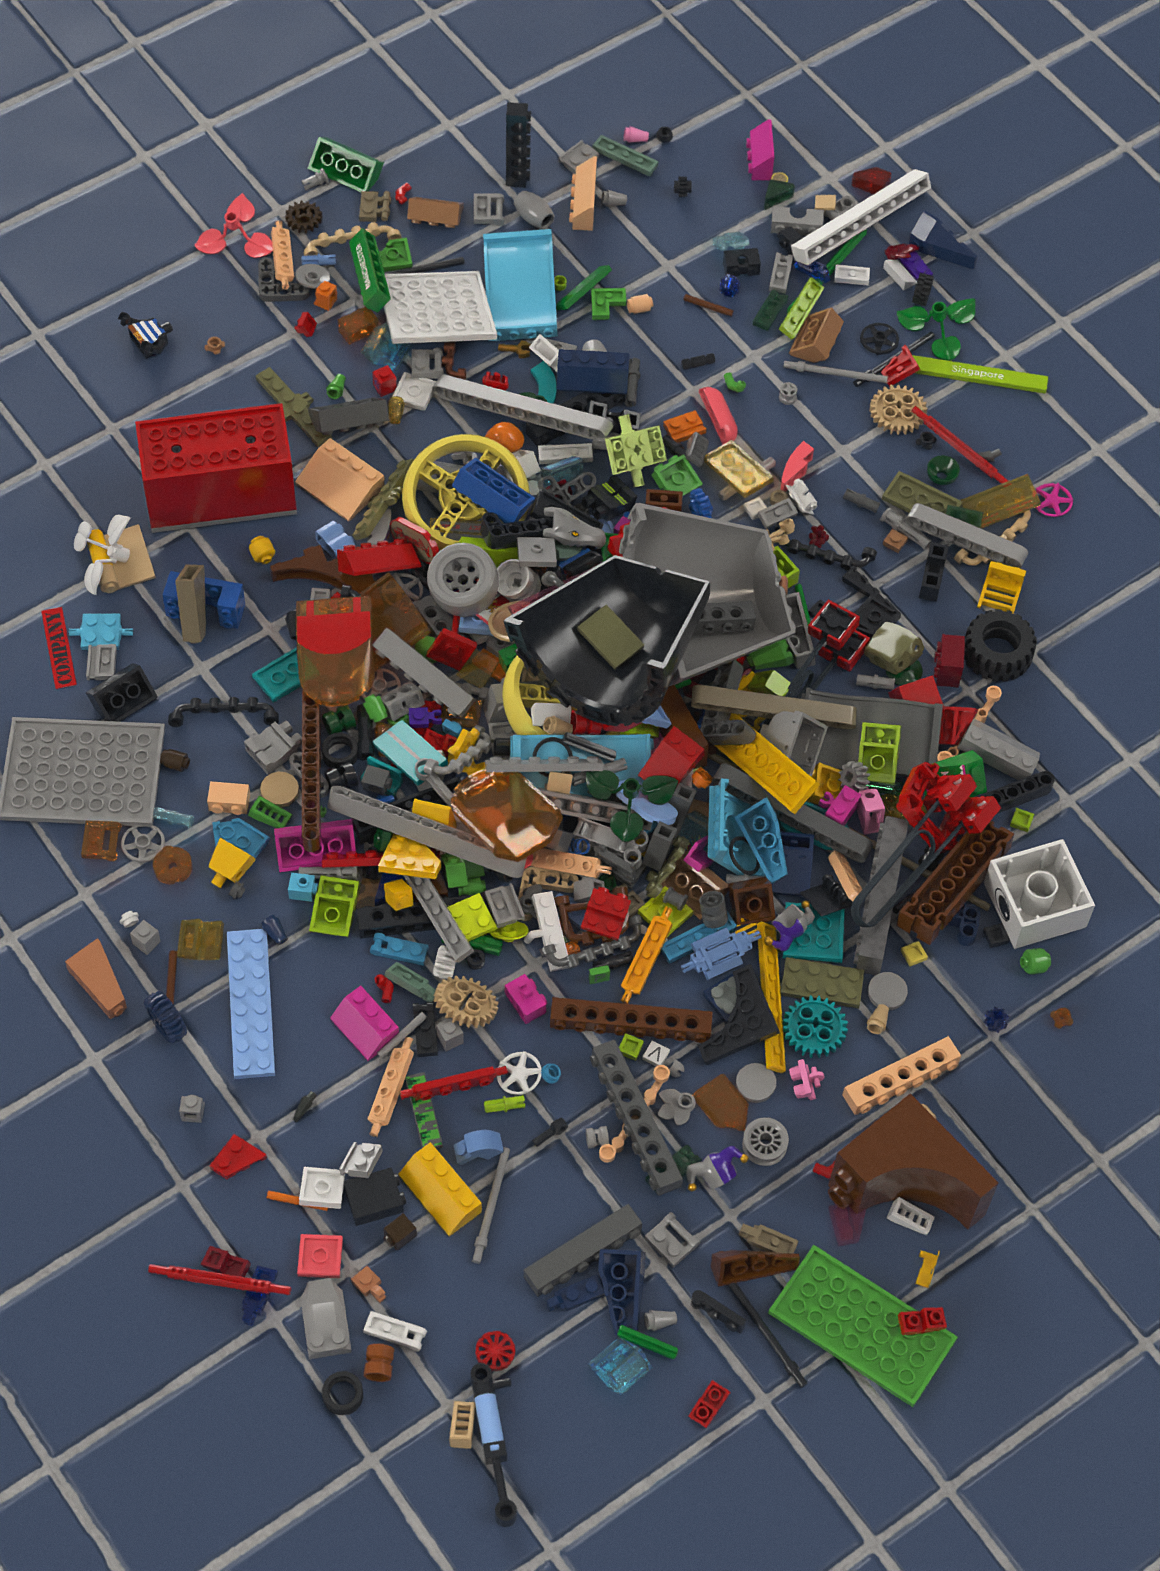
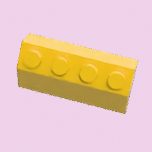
(440, 1189)

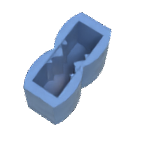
(333, 537)

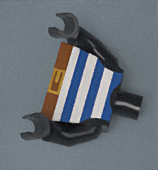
(146, 334)

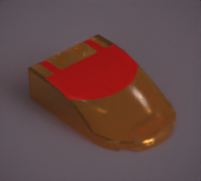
(335, 648)

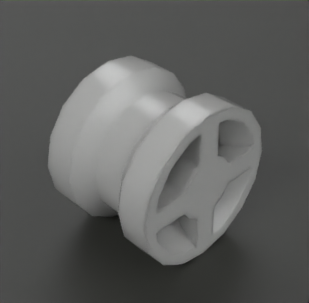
(791, 390)

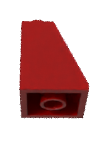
(919, 691)

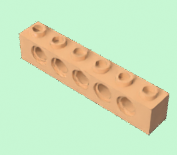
(942, 1049)

